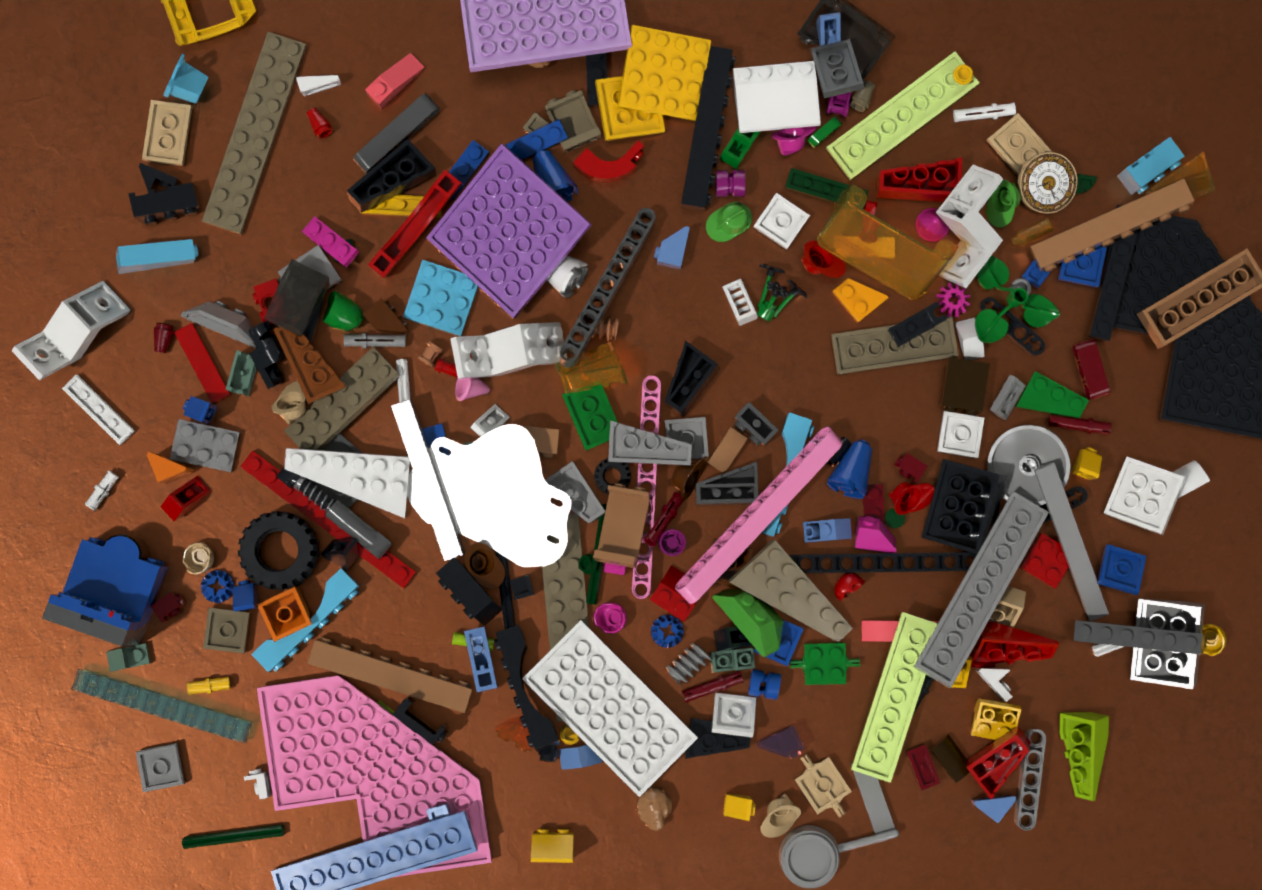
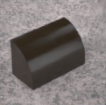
(950, 758)

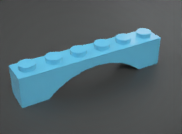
(794, 433)
(337, 590)

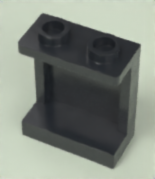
(403, 714)

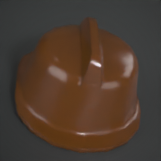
(686, 476)
(484, 566)

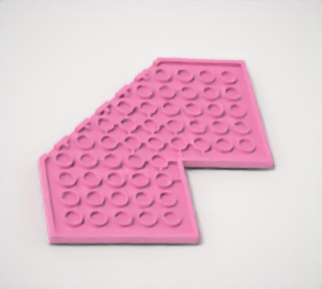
(341, 745)

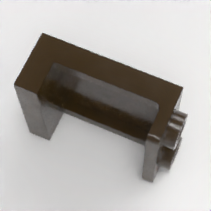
(964, 386)

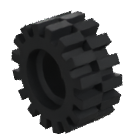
(603, 466)

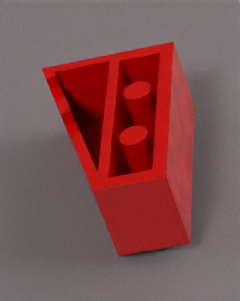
(998, 760)

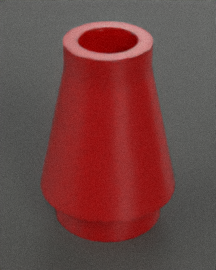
(319, 124)

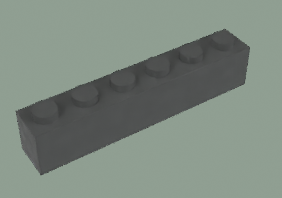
(1139, 637)

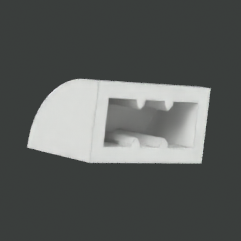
(1194, 476)

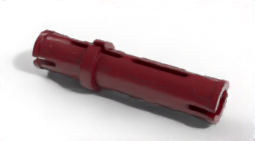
(1087, 425)
(668, 512)
(713, 686)

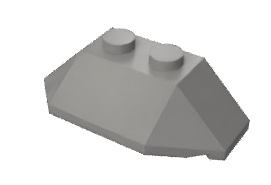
(221, 320)

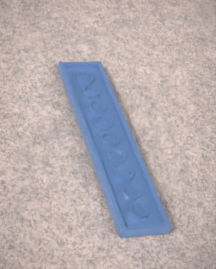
(381, 856)

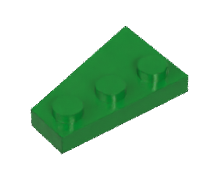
(1050, 397)

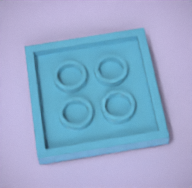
(441, 298)

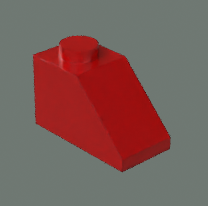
(184, 498)

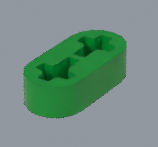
(824, 132)

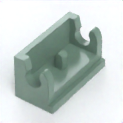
(241, 374)

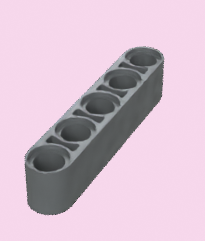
(396, 132)

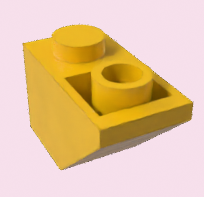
(738, 806)

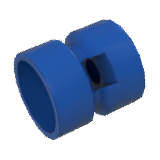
(772, 684)

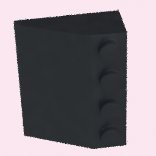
(964, 506)

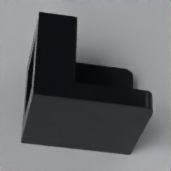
(522, 587)

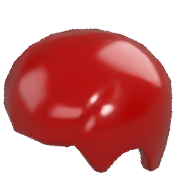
(847, 584)

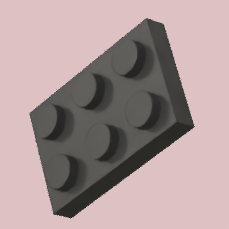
(837, 68)

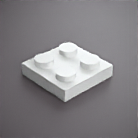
(781, 221)
(960, 434)
(733, 714)

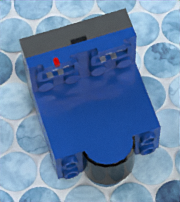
(109, 590)

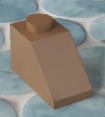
(545, 440)

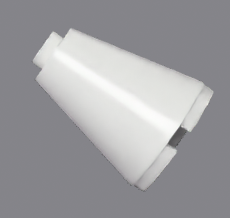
(568, 275)

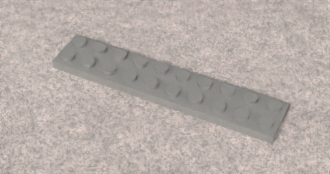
(981, 590)

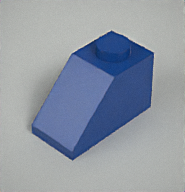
(199, 410)
(245, 596)

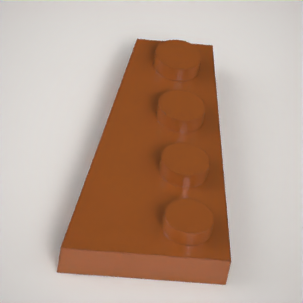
(308, 366)

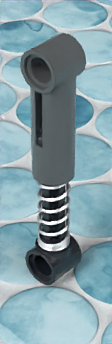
(339, 514)

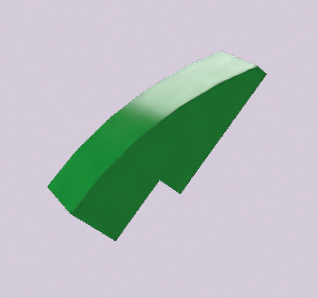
(738, 147)

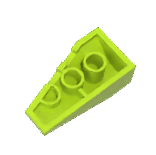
(1085, 744)

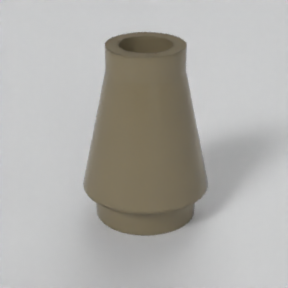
(862, 98)

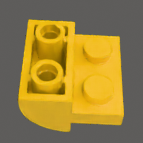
(994, 718)

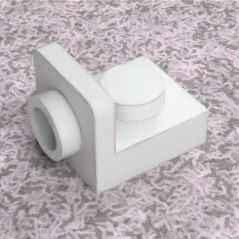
(262, 786)

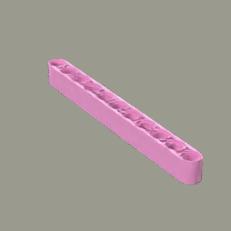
(650, 477)
(758, 515)

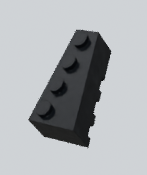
(392, 176)

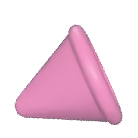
(470, 388)

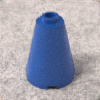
(554, 174)
(853, 471)

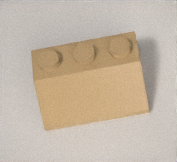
(1009, 607)

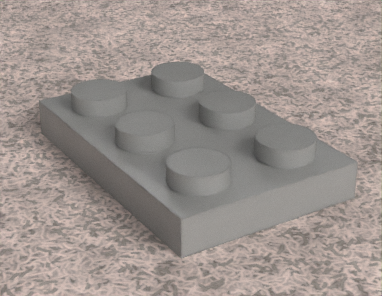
(204, 445)

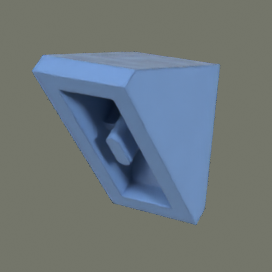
(828, 28)
(578, 757)
(996, 807)

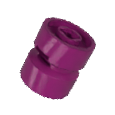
(730, 183)
(672, 542)

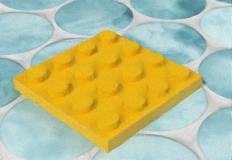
(664, 73)

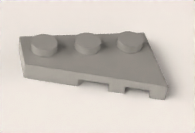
(582, 497)

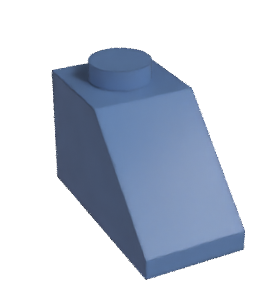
(672, 249)

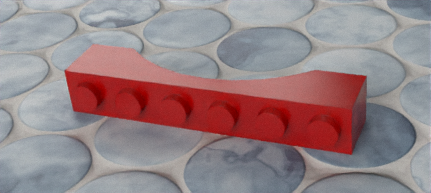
(415, 224)

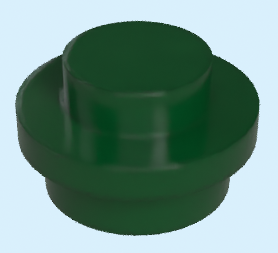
(587, 564)

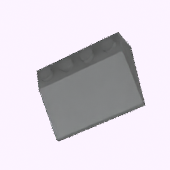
(1166, 666)

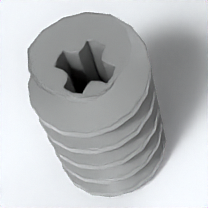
(688, 663)

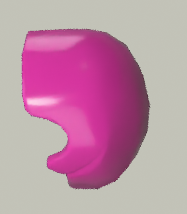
(610, 617)

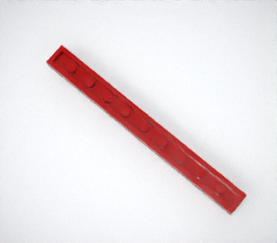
(266, 474)

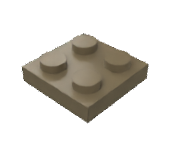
(226, 630)

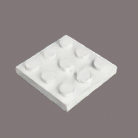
(1144, 495)

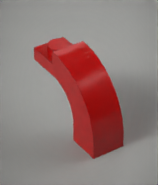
(608, 171)

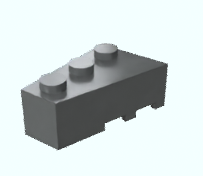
(730, 488)

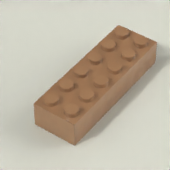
(1202, 298)

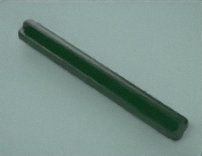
(595, 577)
(233, 836)

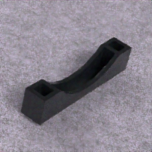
(514, 647)

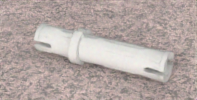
(1008, 109)

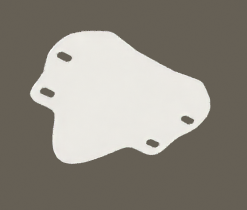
(500, 495)

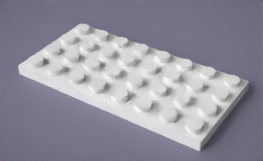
(610, 708)

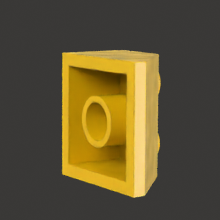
(552, 846)

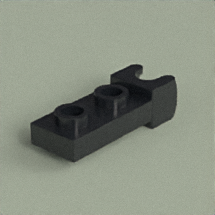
(916, 325)

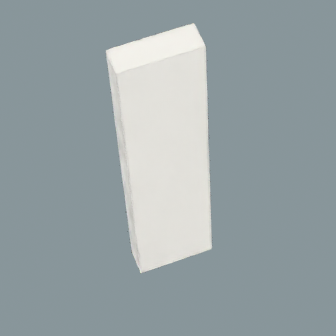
(98, 409)

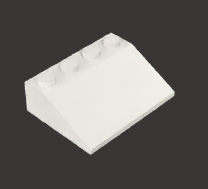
(776, 96)

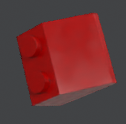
(669, 598)

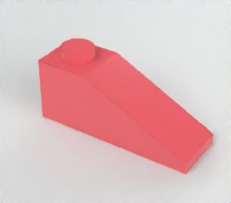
(393, 80)

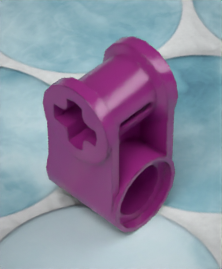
(839, 104)

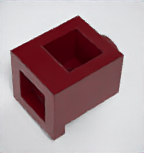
(910, 467)
(168, 606)

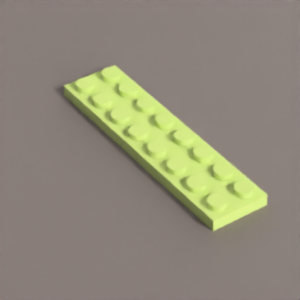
(899, 117)
(893, 700)

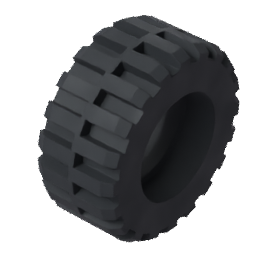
(251, 544)

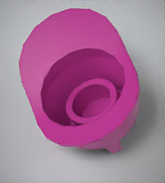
(792, 139)

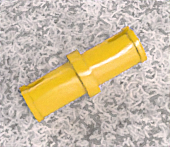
(208, 685)

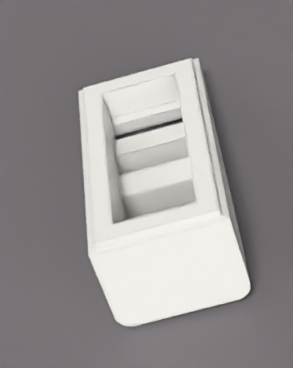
(313, 84)
(747, 317)

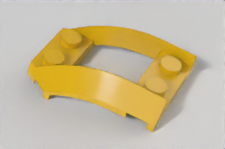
(184, 27)

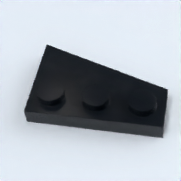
(713, 743)

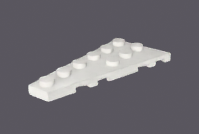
(367, 477)

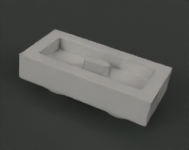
(1007, 397)

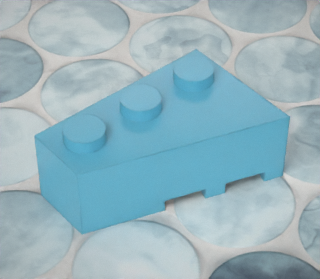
(1151, 166)

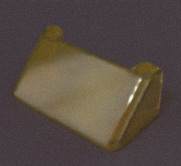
(881, 248)

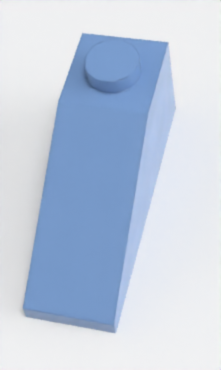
(480, 659)

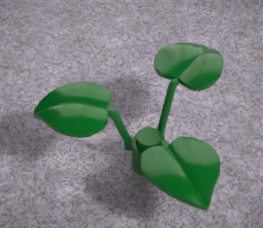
(992, 327)

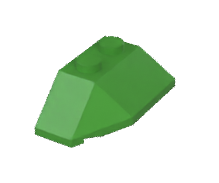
(753, 618)

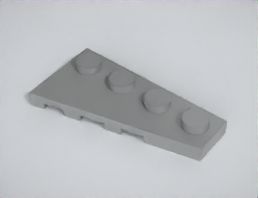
(640, 446)

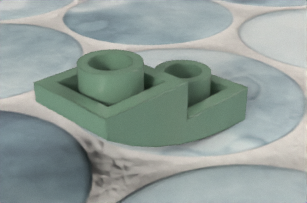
(732, 660)

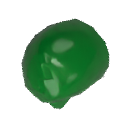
(342, 312)

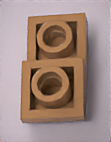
(727, 449)

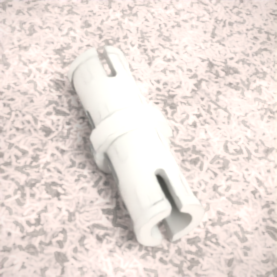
(101, 490)

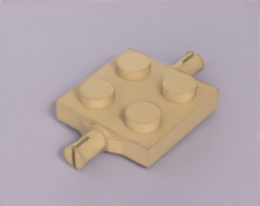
(822, 785)

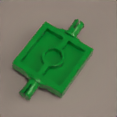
(824, 663)

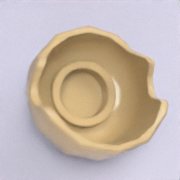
(198, 558)

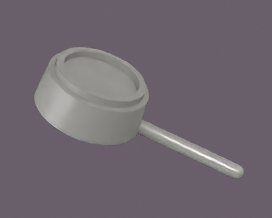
(812, 855)

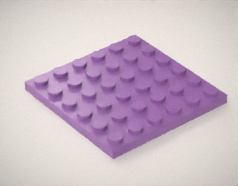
(508, 231)

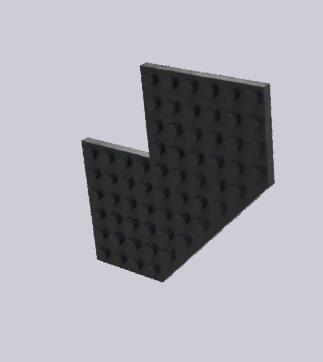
(1215, 366)

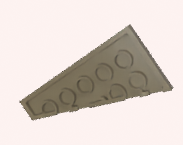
(782, 584)

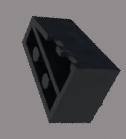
(165, 203)
(690, 379)
(468, 592)

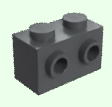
(755, 424)

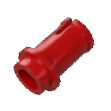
(446, 367)

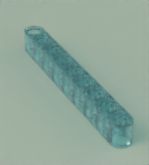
(161, 705)

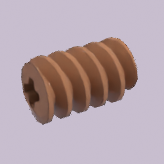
(605, 327)

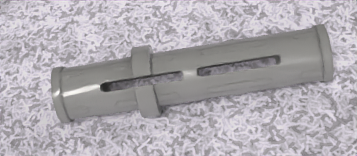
(399, 340)

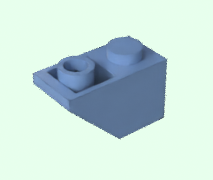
(827, 530)

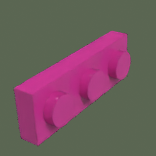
(330, 242)

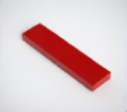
(202, 363)

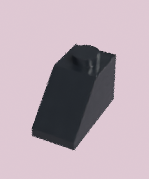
(730, 639)

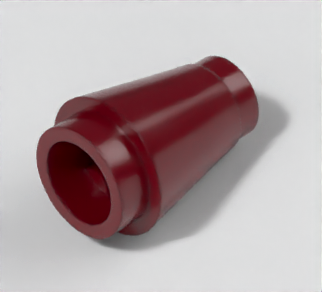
(162, 336)

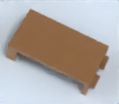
(623, 526)

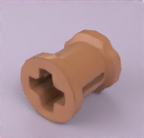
(430, 354)

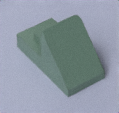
(128, 657)

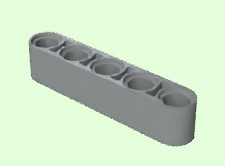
(1034, 788)

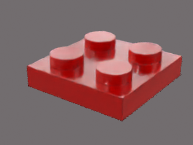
(1046, 561)

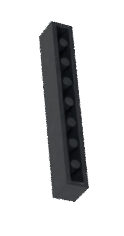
(706, 129)

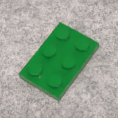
(591, 415)

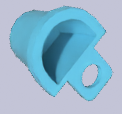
(186, 82)

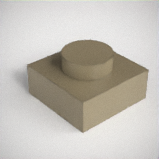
(534, 122)

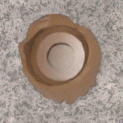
(654, 808)

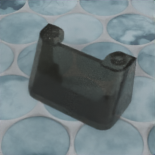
(866, 35)

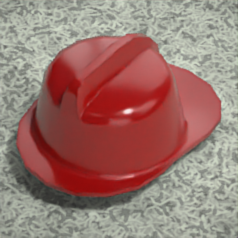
(819, 261)
(911, 497)

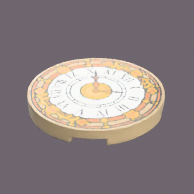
(1047, 182)

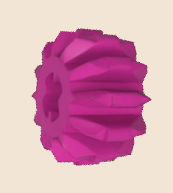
(947, 294)

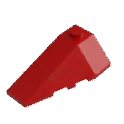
(1007, 644)

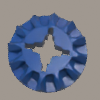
(224, 580)
(676, 628)

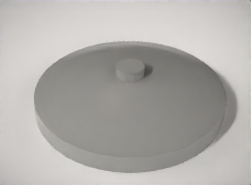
(1023, 451)

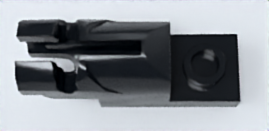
(266, 354)

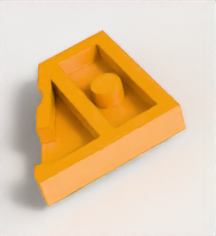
(858, 298)

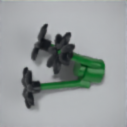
(767, 308)

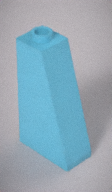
(155, 255)

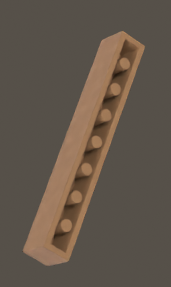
(1111, 225)
(389, 675)

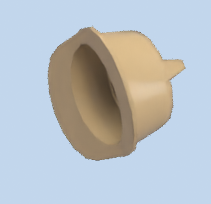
(290, 403)
(780, 817)

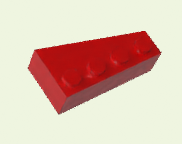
(920, 182)

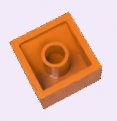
(285, 613)

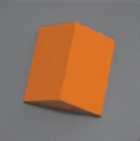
(166, 469)

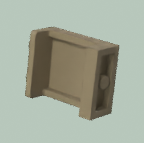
(575, 119)

